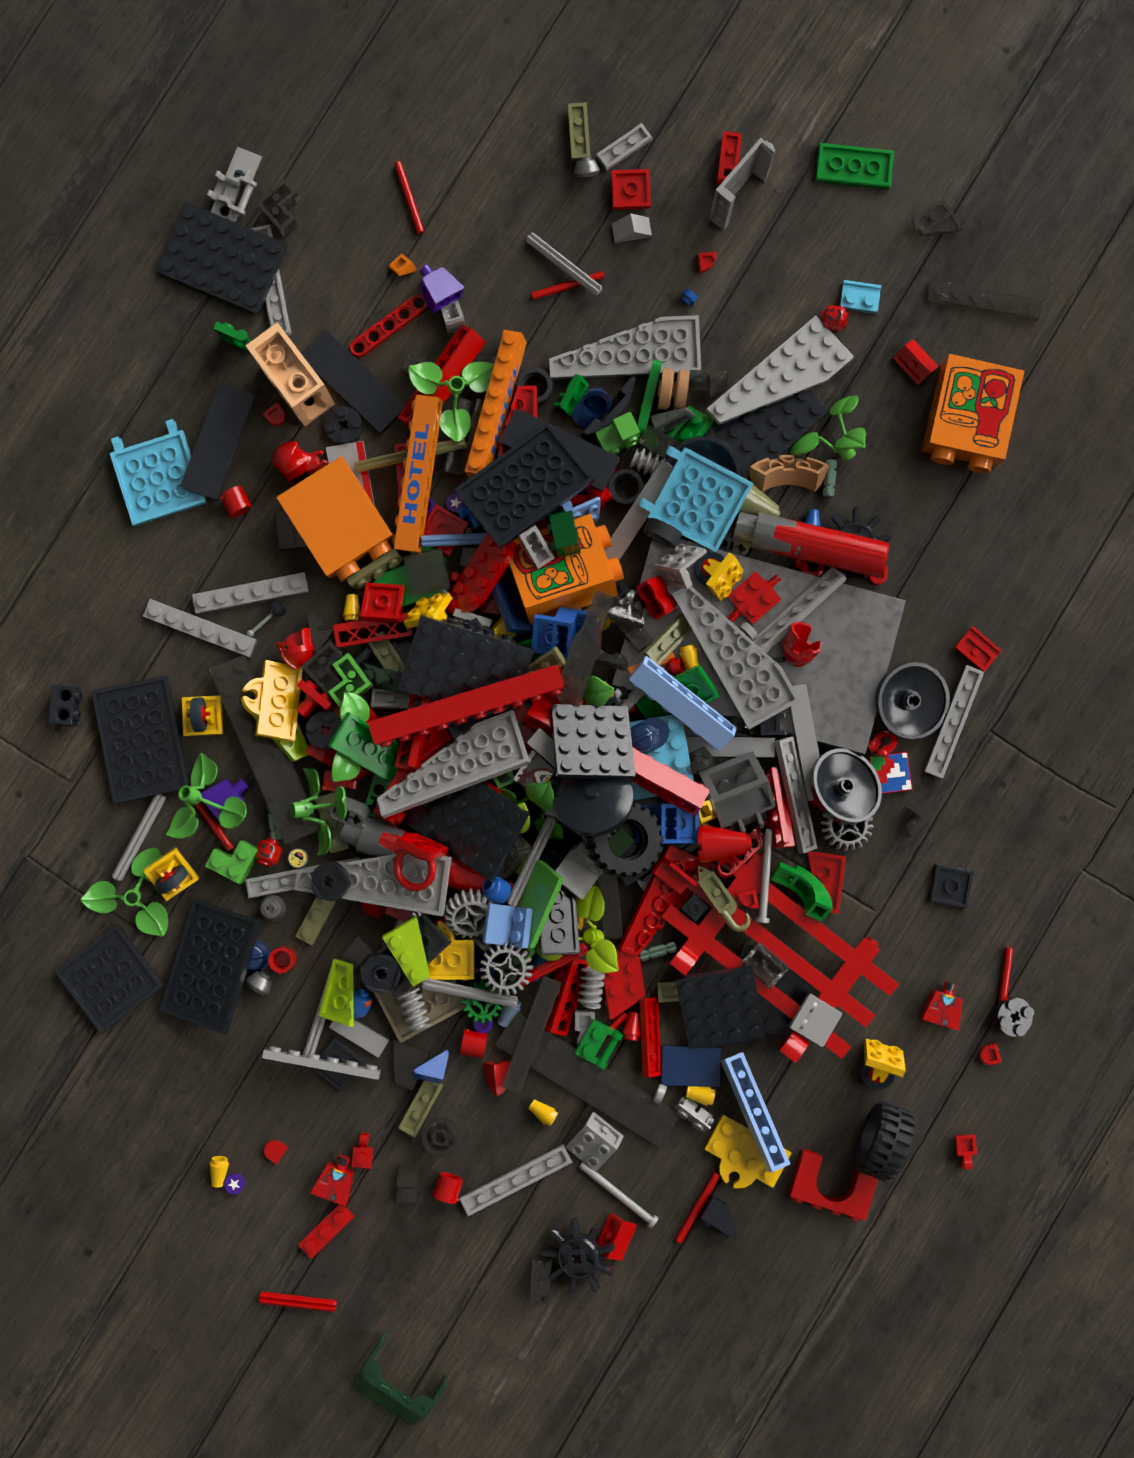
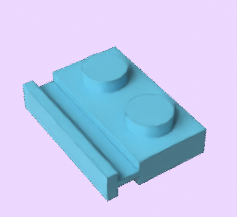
(860, 296)

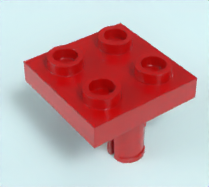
(313, 699)

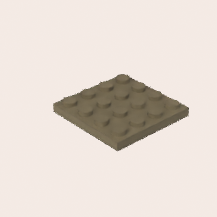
(438, 1007)

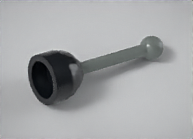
(276, 610)

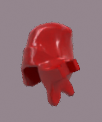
(293, 461)

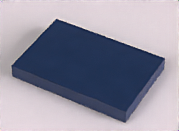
(511, 608)
(690, 1066)

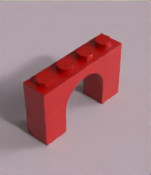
(804, 1188)

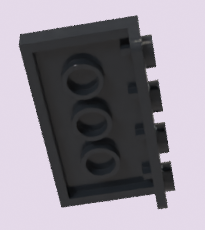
(433, 942)

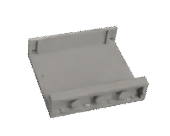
(756, 161)

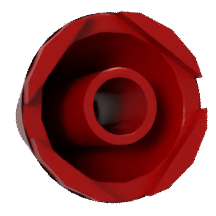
(721, 843)

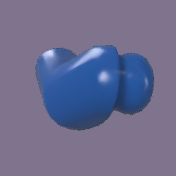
(465, 512)

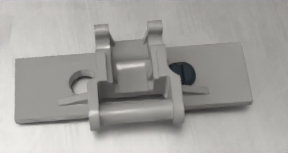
(239, 174)

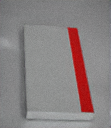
(352, 453)

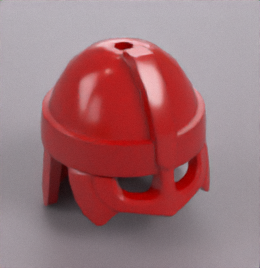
(797, 647)
(299, 648)

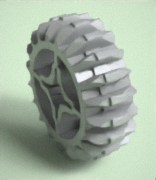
(854, 830)
(460, 920)
(501, 985)

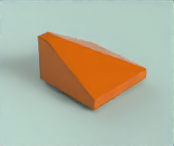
(402, 265)

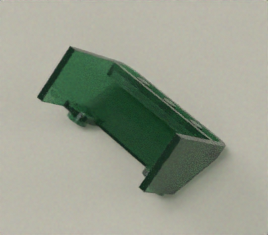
(370, 1383)

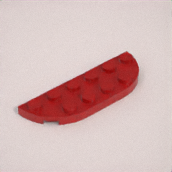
(480, 576)

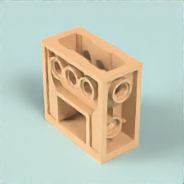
(290, 374)

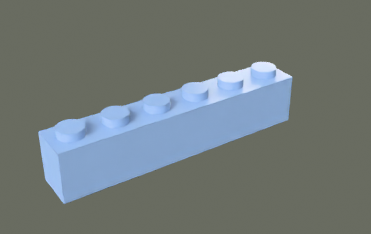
(682, 703)
(755, 1112)

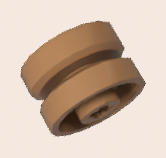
(672, 389)

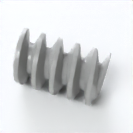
(645, 462)
(591, 988)
(414, 1010)

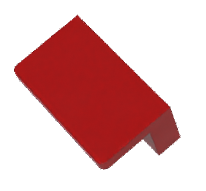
(915, 362)
(672, 875)
(616, 1232)

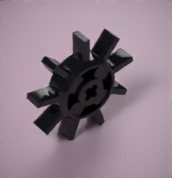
(858, 528)
(590, 1258)

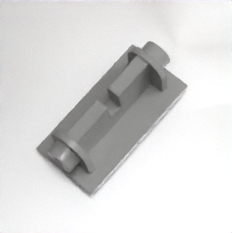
(701, 1119)

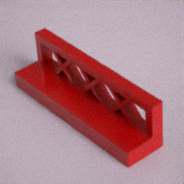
(357, 626)
(417, 746)
(779, 816)
(568, 976)

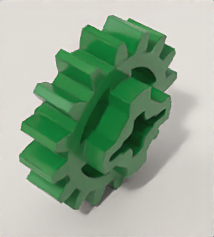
(482, 1009)

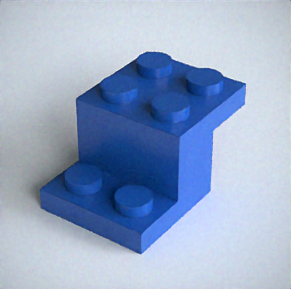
(557, 630)
(676, 824)

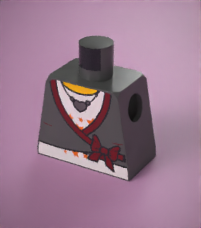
(537, 772)

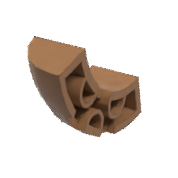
(788, 471)

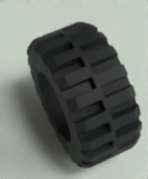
(644, 856)
(884, 1141)

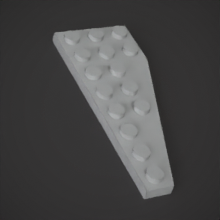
(632, 351)
(797, 365)
(746, 671)
(479, 755)
(376, 884)

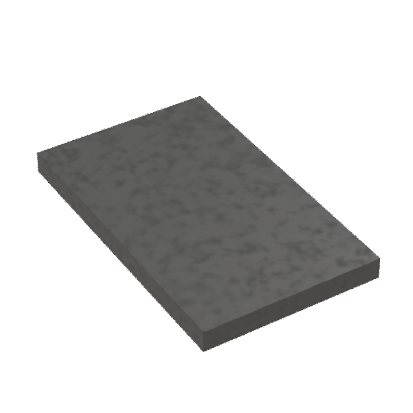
(841, 681)

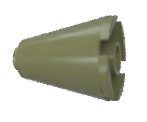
(758, 502)

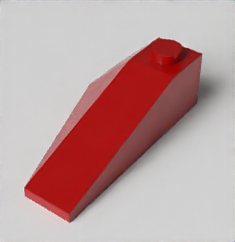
(524, 400)

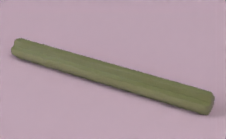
(398, 457)

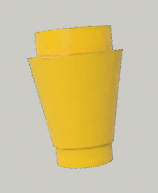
(352, 608)
(689, 655)
(702, 1095)
(543, 1112)
(218, 1170)

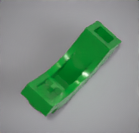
(807, 886)

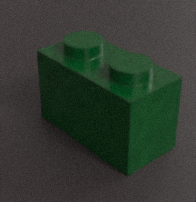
(564, 534)

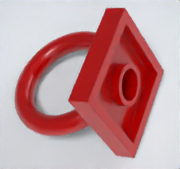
(422, 849)

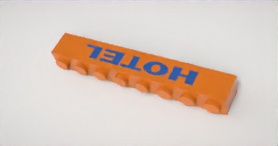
(496, 401)
(418, 473)

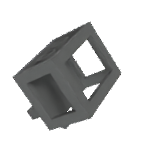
(738, 792)

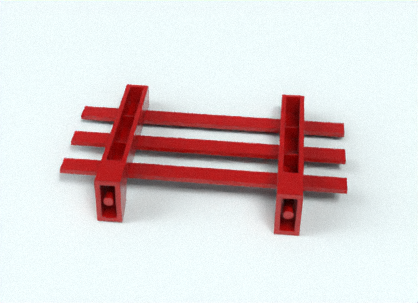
(832, 991)

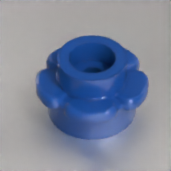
(689, 297)

